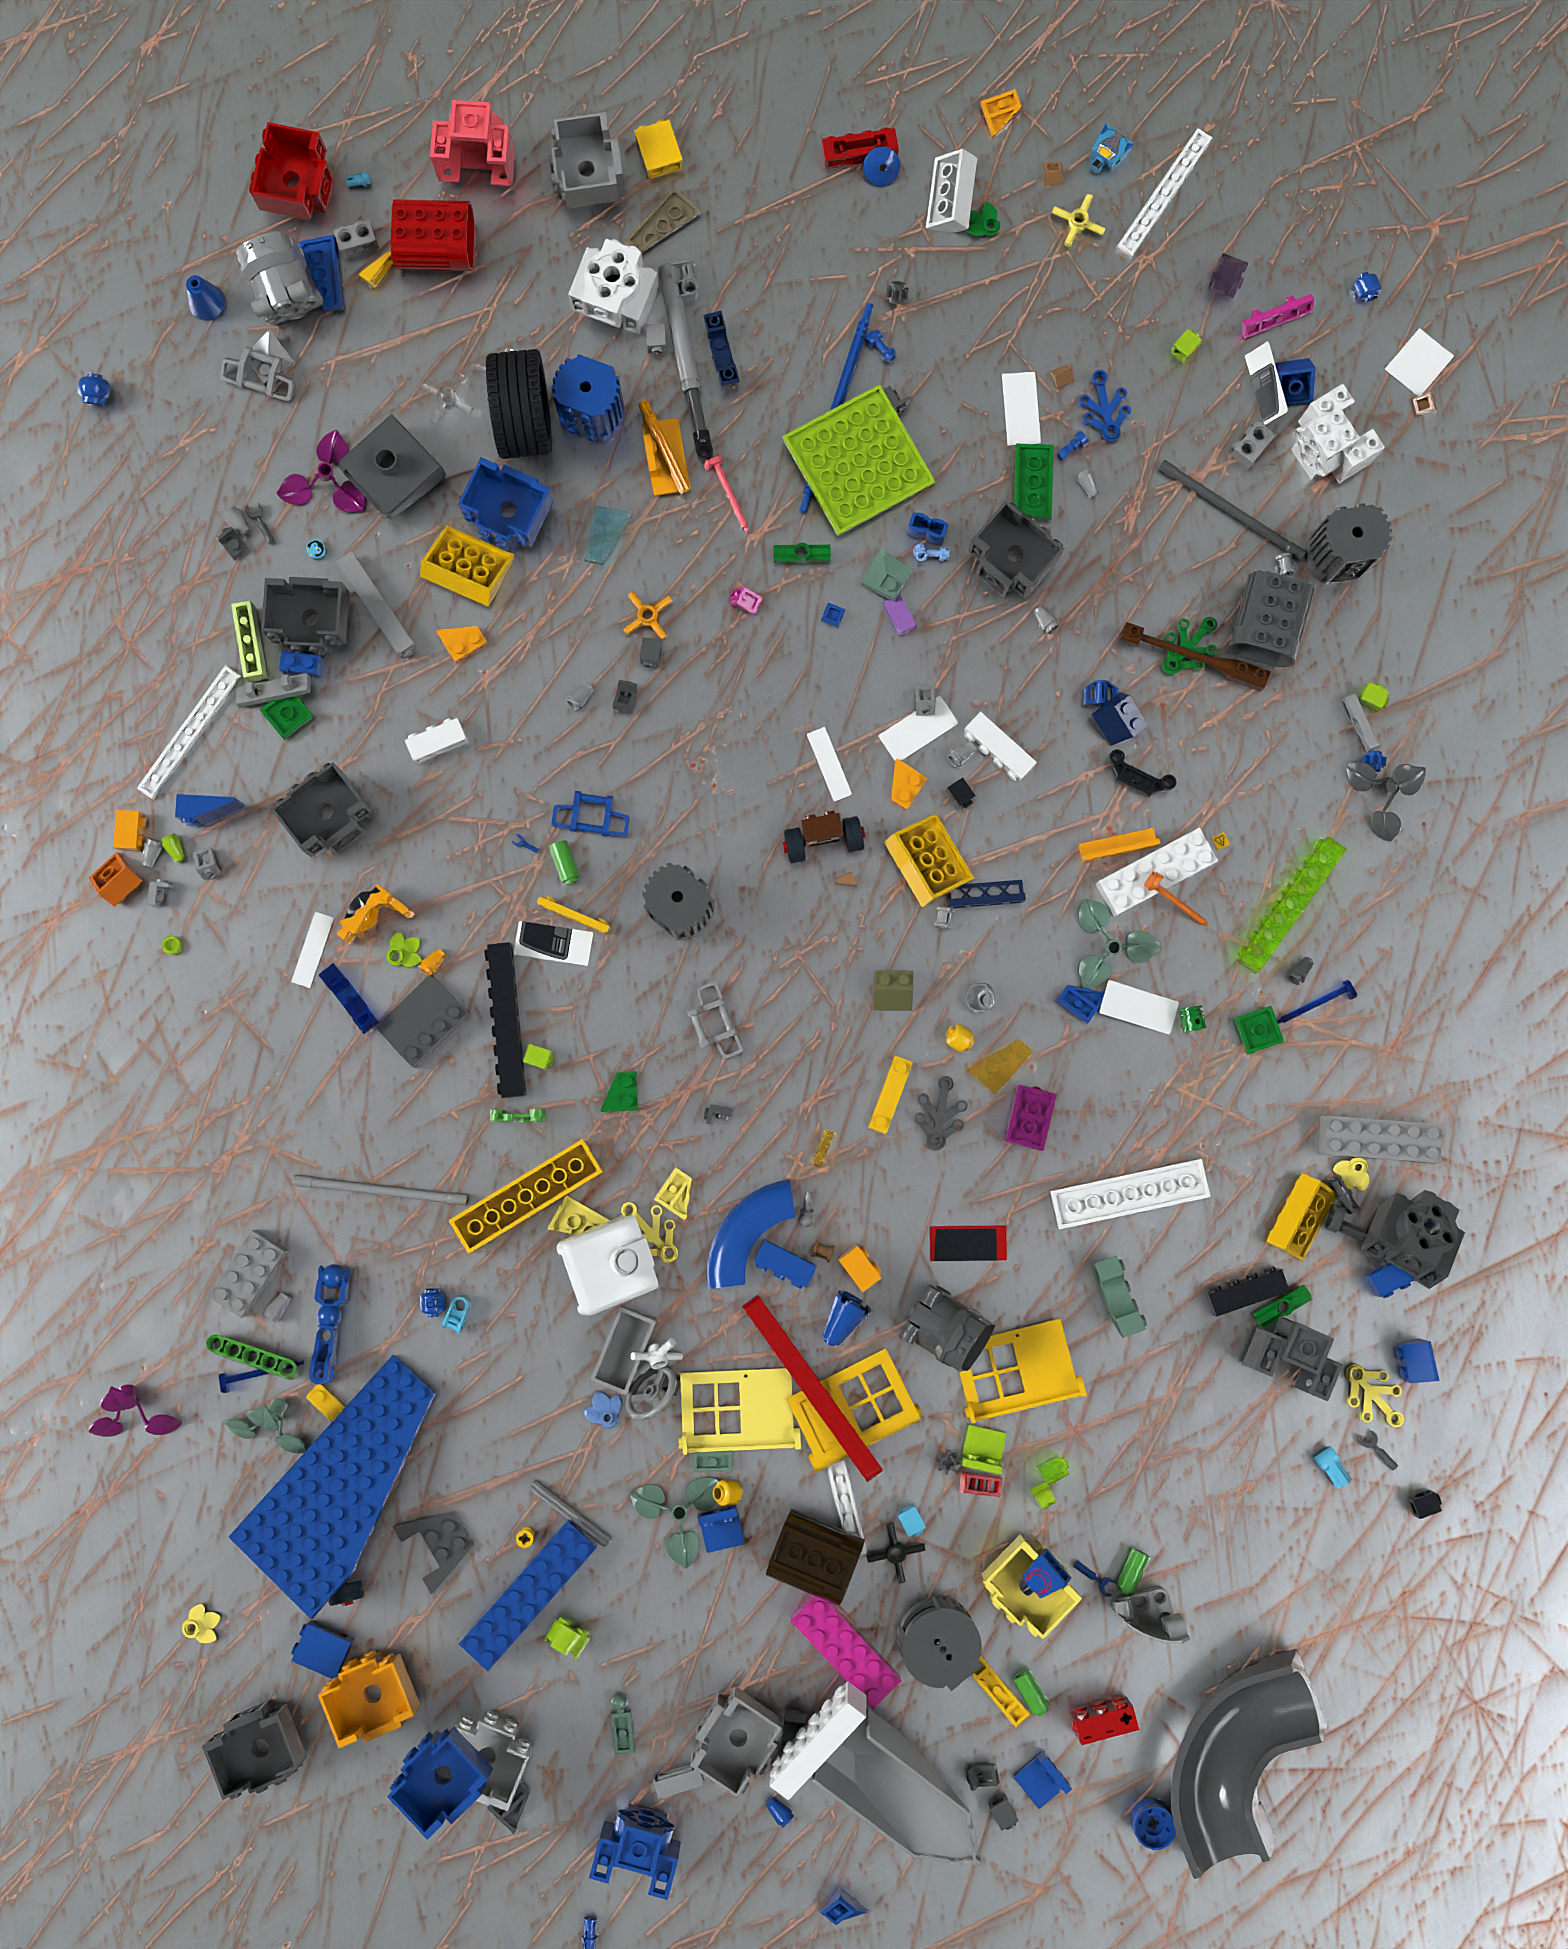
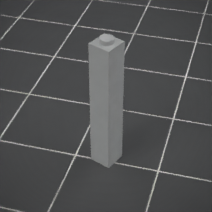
(376, 605)

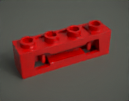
(856, 146)

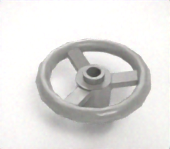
(652, 1394)

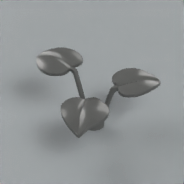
(1404, 778)

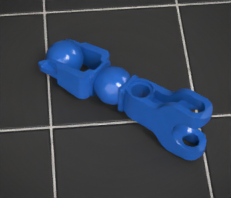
(328, 1317)

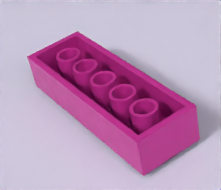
(846, 1649)

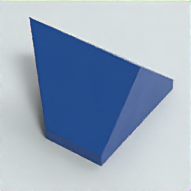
(842, 1907)

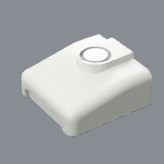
(608, 1265)

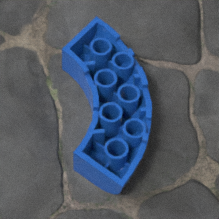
(742, 1229)

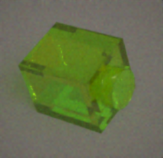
(1054, 1469)

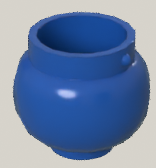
(94, 389)

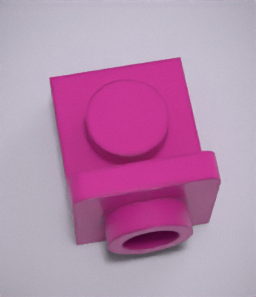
(745, 599)

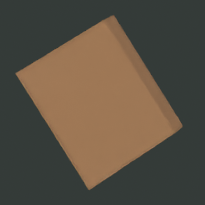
(1062, 376)

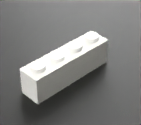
(999, 747)

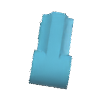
(1330, 1463)

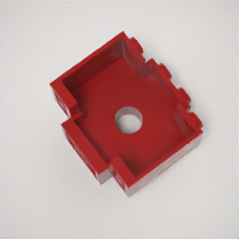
(287, 157)

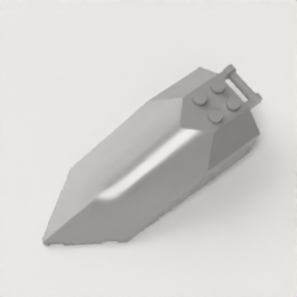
(898, 1793)

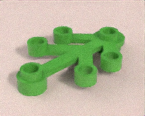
(535, 1115)

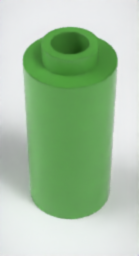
(564, 862)
(1132, 1571)
(1031, 1692)

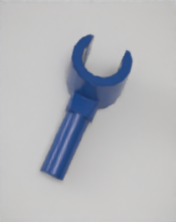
(525, 844)

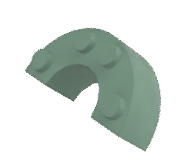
(1117, 1298)

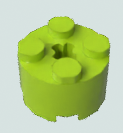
(567, 1637)

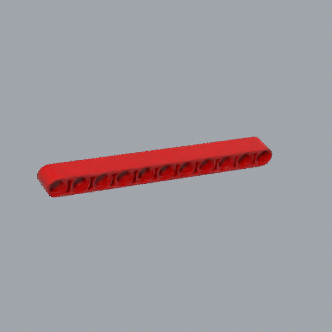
(813, 1388)

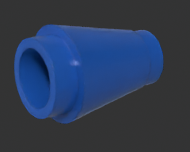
(779, 1811)

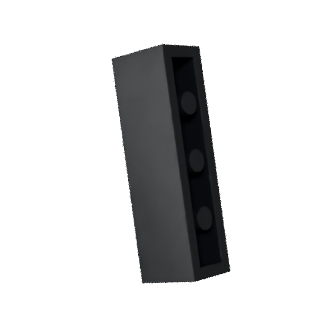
(1247, 1292)

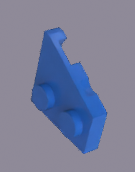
(1081, 1002)

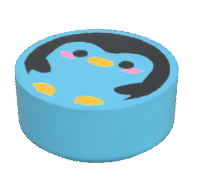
(316, 549)

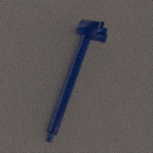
(1347, 988)
(224, 1380)

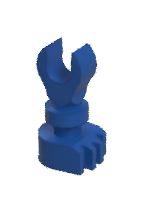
(1080, 439)

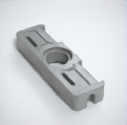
(1360, 722)

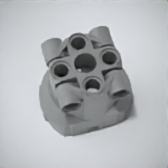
(277, 277)

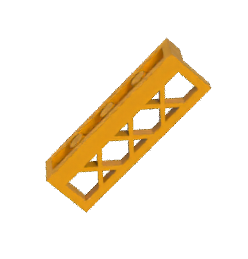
(1118, 845)

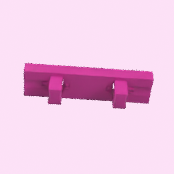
(1264, 321)

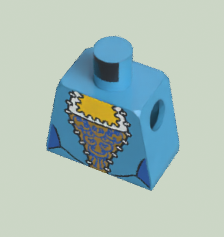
(1109, 149)

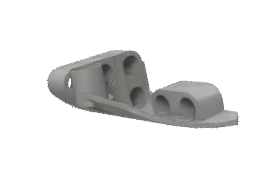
(1146, 1617)

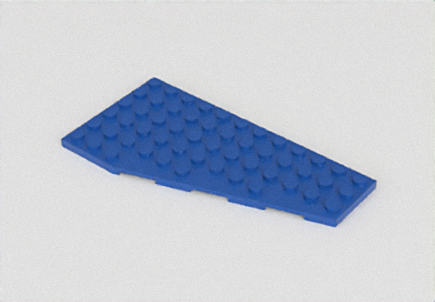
(330, 1500)

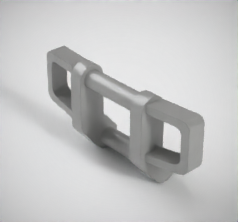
(241, 380)
(731, 1031)

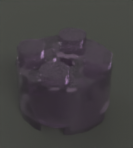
(1228, 275)

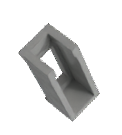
(676, 1781)

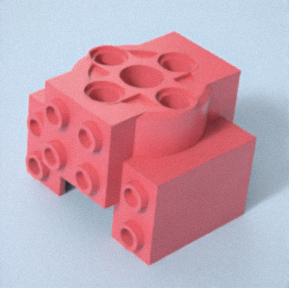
(472, 141)

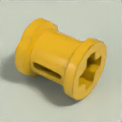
(520, 1540)

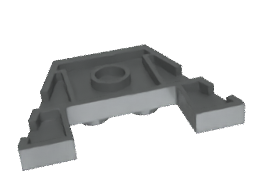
(445, 1540)

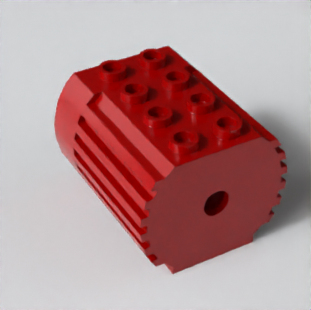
(432, 235)

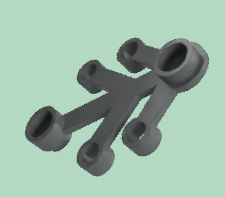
(940, 1116)

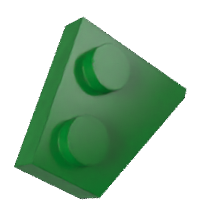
(622, 1093)

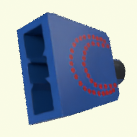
(1045, 1576)

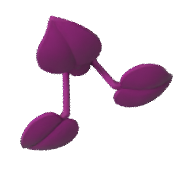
(330, 449)
(124, 1399)

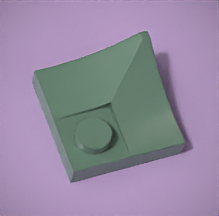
(887, 575)

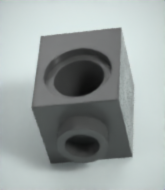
(650, 652)
(1003, 1812)

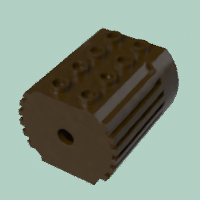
(815, 1557)

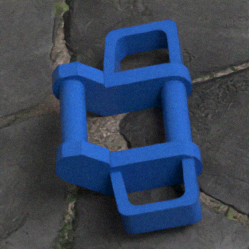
(604, 830)

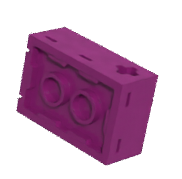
(1030, 1117)

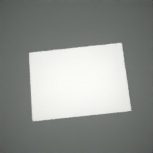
(1419, 362)

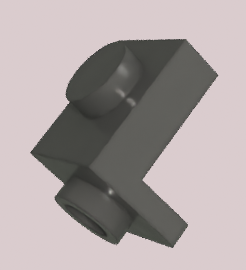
(625, 696)
(983, 1776)

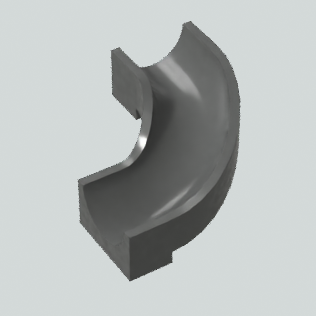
(1226, 1749)

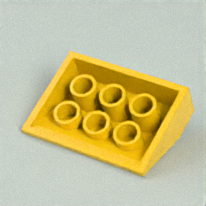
(466, 565)
(928, 859)

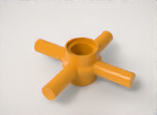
(647, 622)

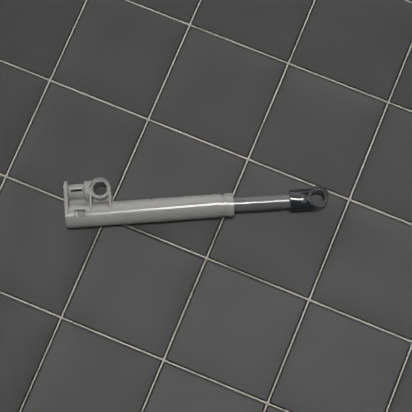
(674, 286)

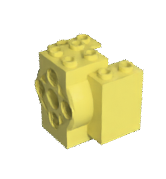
(1003, 1585)

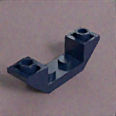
(720, 348)

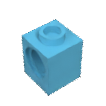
(911, 1521)

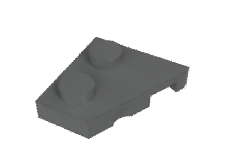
(511, 1818)

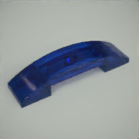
(349, 998)

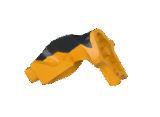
(364, 912)

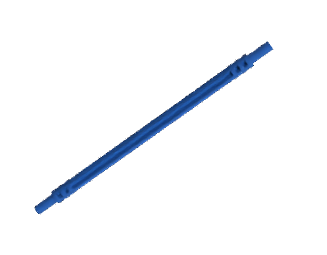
(845, 380)

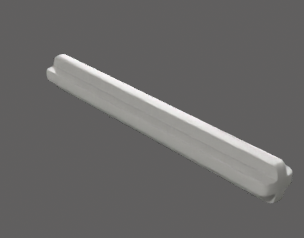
(569, 1513)

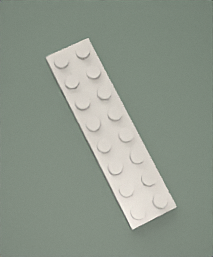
(1130, 1194)

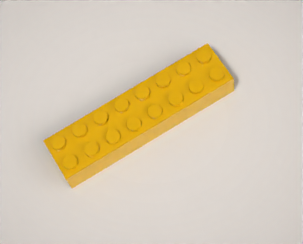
(526, 1196)

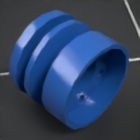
(1155, 1835)

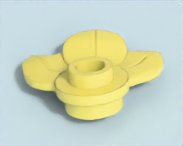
(1351, 1176)
(203, 1622)

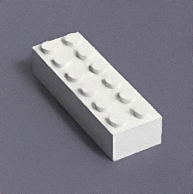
(1174, 862)
(817, 1740)

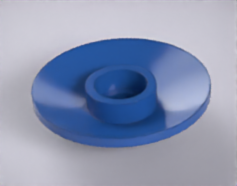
(877, 157)

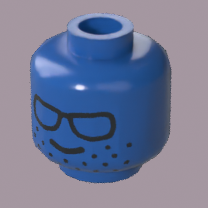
(432, 1302)

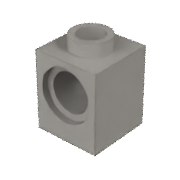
(656, 338)

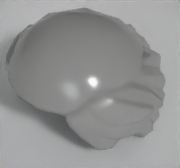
(980, 997)

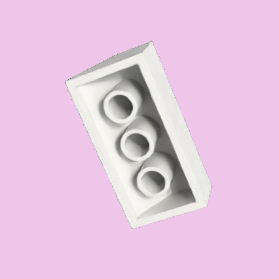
(951, 192)

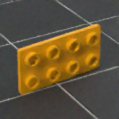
(660, 475)

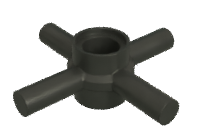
(898, 1560)

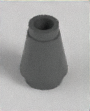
(1300, 971)

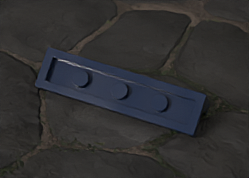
(987, 900)

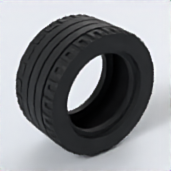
(518, 403)

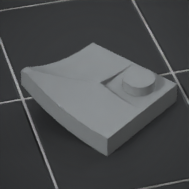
(270, 346)

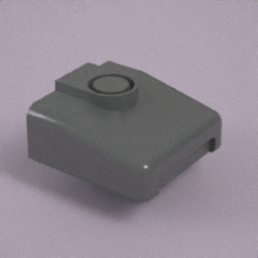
(391, 468)

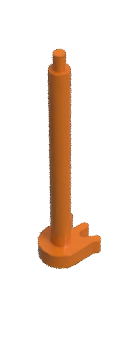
(1153, 883)

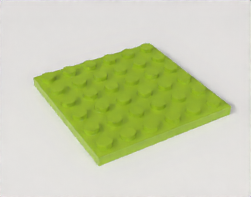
(858, 460)

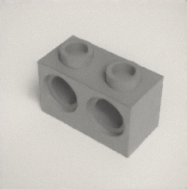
(357, 243)
(1255, 446)

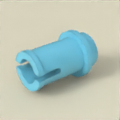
(358, 179)

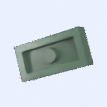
(712, 1461)

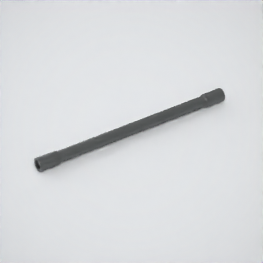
(1288, 546)

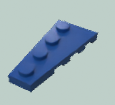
(323, 263)

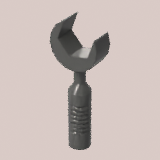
(256, 516)
(1381, 1453)

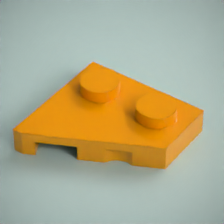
(905, 784)

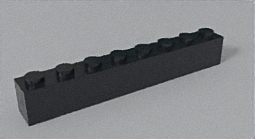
(506, 1020)

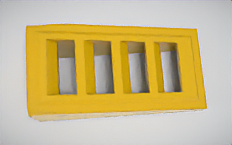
(376, 271)

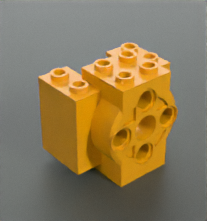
(356, 1713)

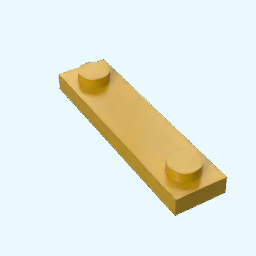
(549, 903)
(890, 1094)
(325, 1401)
(1000, 1693)

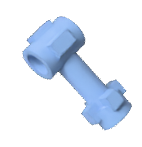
(922, 553)

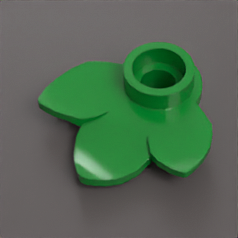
(981, 220)

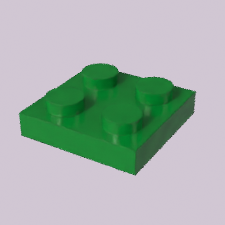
(287, 715)
(1259, 1030)

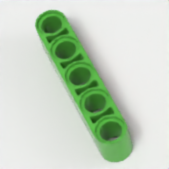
(246, 1350)

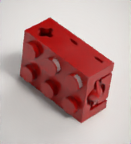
(1104, 1720)

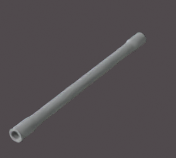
(451, 1198)

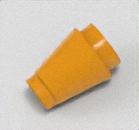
(432, 962)

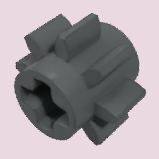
(897, 292)
(951, 1466)

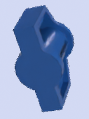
(1100, 693)

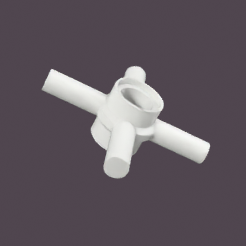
(656, 1356)

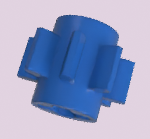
(1375, 759)

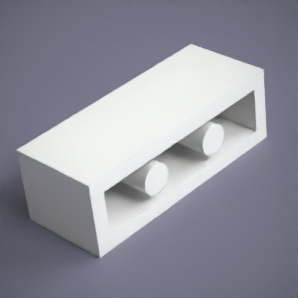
(436, 740)

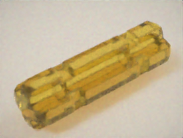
(823, 1148)

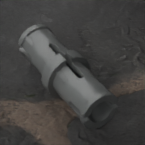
(1344, 1194)

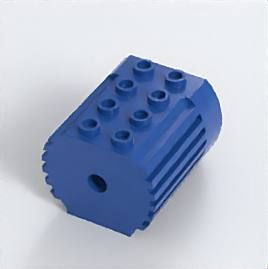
(592, 413)

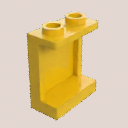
(659, 148)

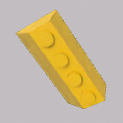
(1302, 1217)

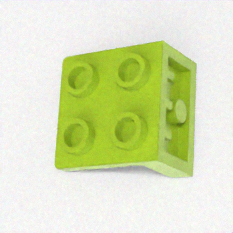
(983, 1449)

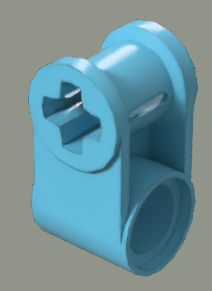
(456, 1317)

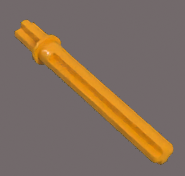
(664, 448)

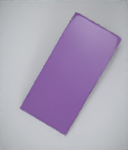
(900, 615)

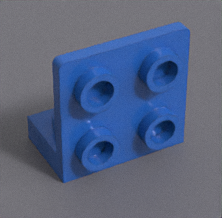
(721, 1528)
(1042, 1780)

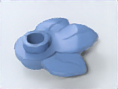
(602, 1407)

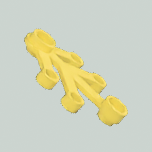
(652, 1234)
(1372, 1392)

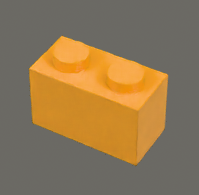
(129, 830)

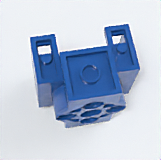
(495, 490)
(425, 1795)
(641, 1844)

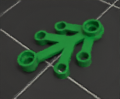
(1189, 645)

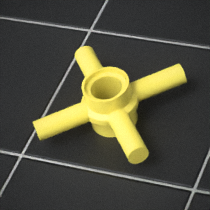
(1078, 214)

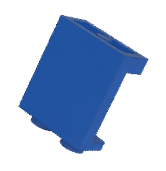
(321, 1650)

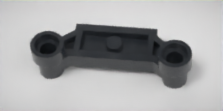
(1138, 779)

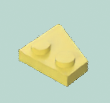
(675, 1193)

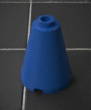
(204, 298)
(844, 1317)

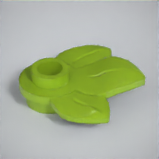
(406, 948)

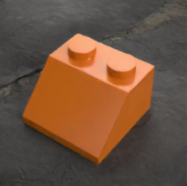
(115, 879)

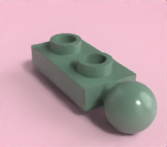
(622, 1726)

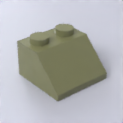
(893, 990)

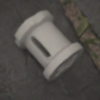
(1286, 564)
(943, 917)

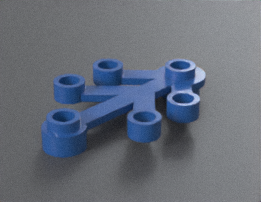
(1105, 408)

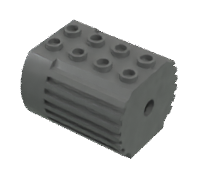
(1340, 556)
(1271, 619)
(682, 918)

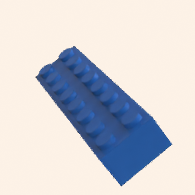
(527, 1595)

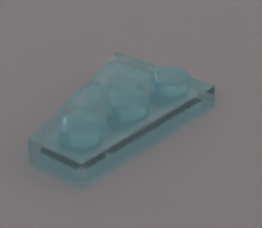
(604, 533)

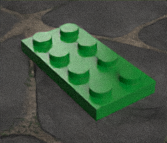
(1034, 480)

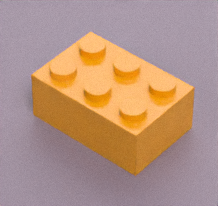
(859, 1267)

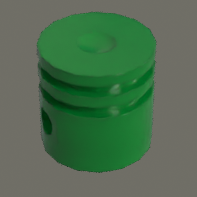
(1192, 1019)

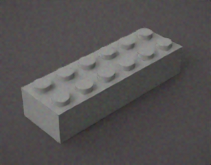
(1380, 1139)

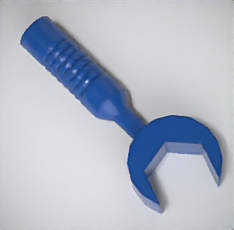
(1091, 1575)

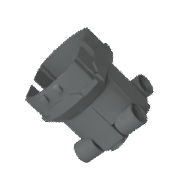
(947, 1329)

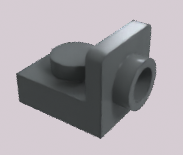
(899, 406)
(232, 542)
(721, 1112)

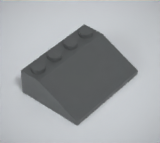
(422, 1021)

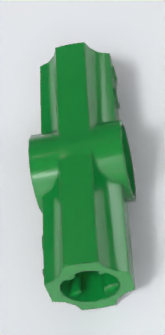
(815, 553)
(1293, 1300)

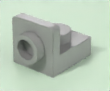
(925, 700)
(206, 863)
(155, 893)

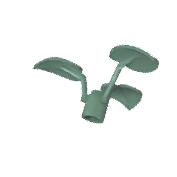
(1095, 971)
(268, 1419)
(648, 1501)

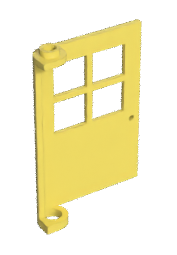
(762, 1407)

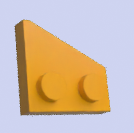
(1000, 110)
(462, 641)

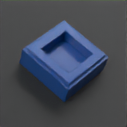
(833, 615)

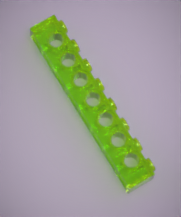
(1333, 853)

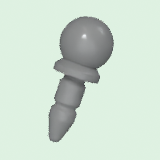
(806, 1218)

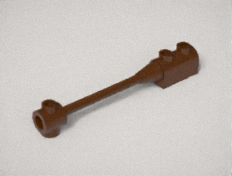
(1235, 670)

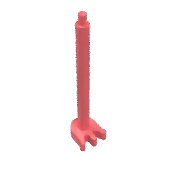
(715, 462)

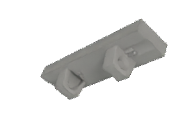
(272, 690)

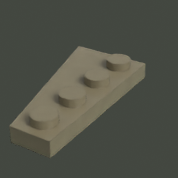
(664, 219)

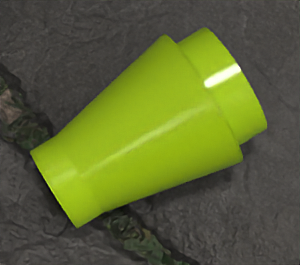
(173, 847)

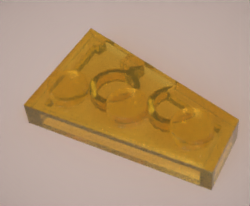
(1000, 1066)

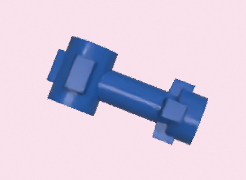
(874, 338)

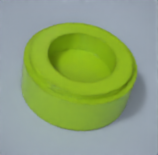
(171, 945)

